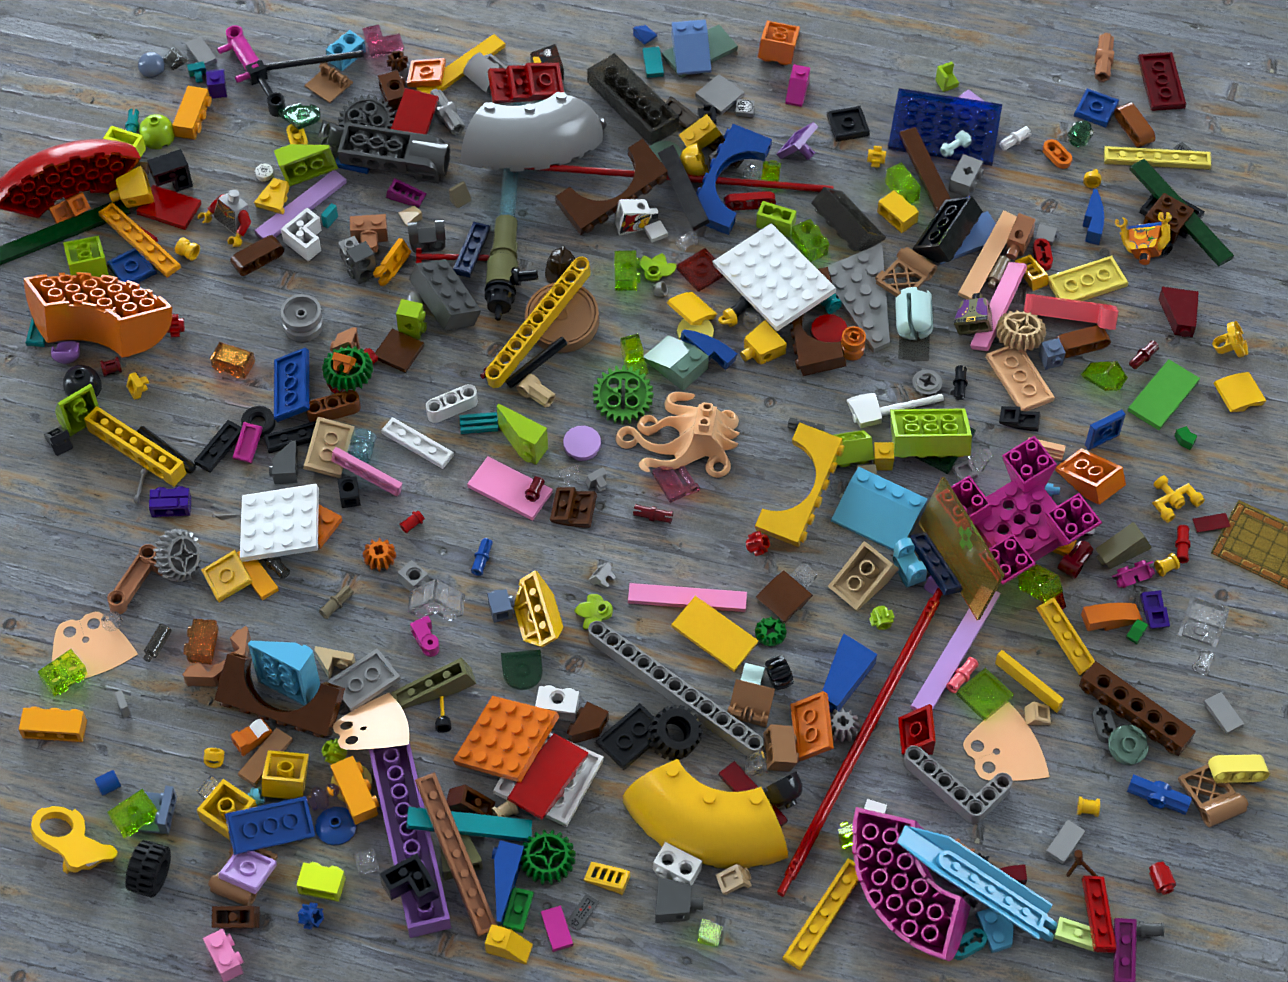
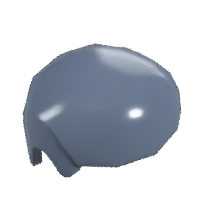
(151, 64)

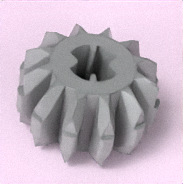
(850, 725)

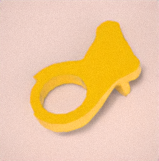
(75, 848)

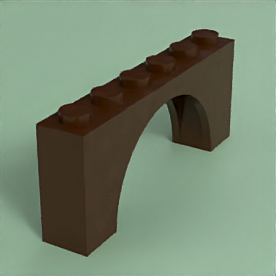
(587, 213)
(813, 354)
(239, 691)

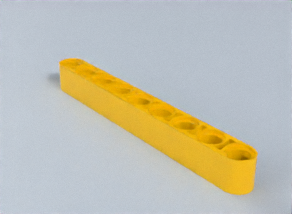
(536, 330)

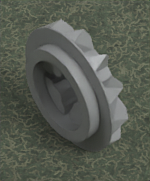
(922, 377)

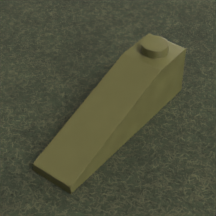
(441, 682)

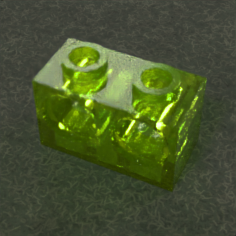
(810, 240)
(1040, 583)
(59, 669)

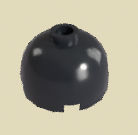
(79, 377)
(784, 791)

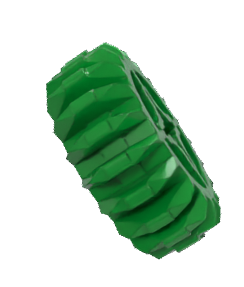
(356, 377)
(556, 855)

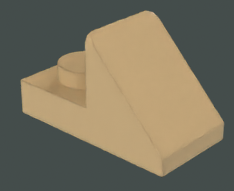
(329, 658)

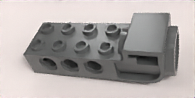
(394, 151)

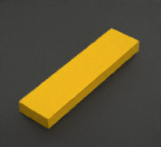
(1066, 635)
(1029, 681)

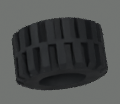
(683, 720)
(148, 868)

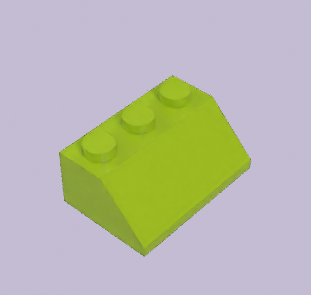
(857, 448)

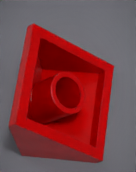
(918, 730)

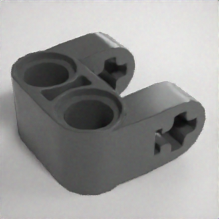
(428, 239)

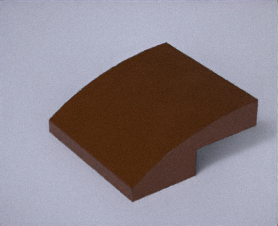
(573, 507)
(784, 596)

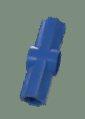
(1159, 794)

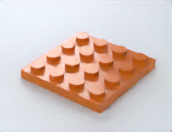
(506, 738)

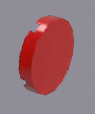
(828, 328)

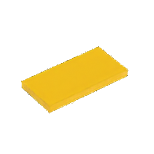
(714, 633)

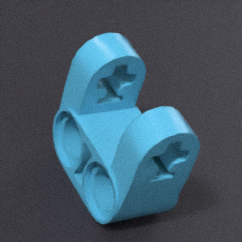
(910, 568)

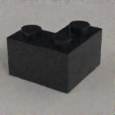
(171, 168)
(409, 876)

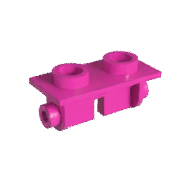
(1141, 570)

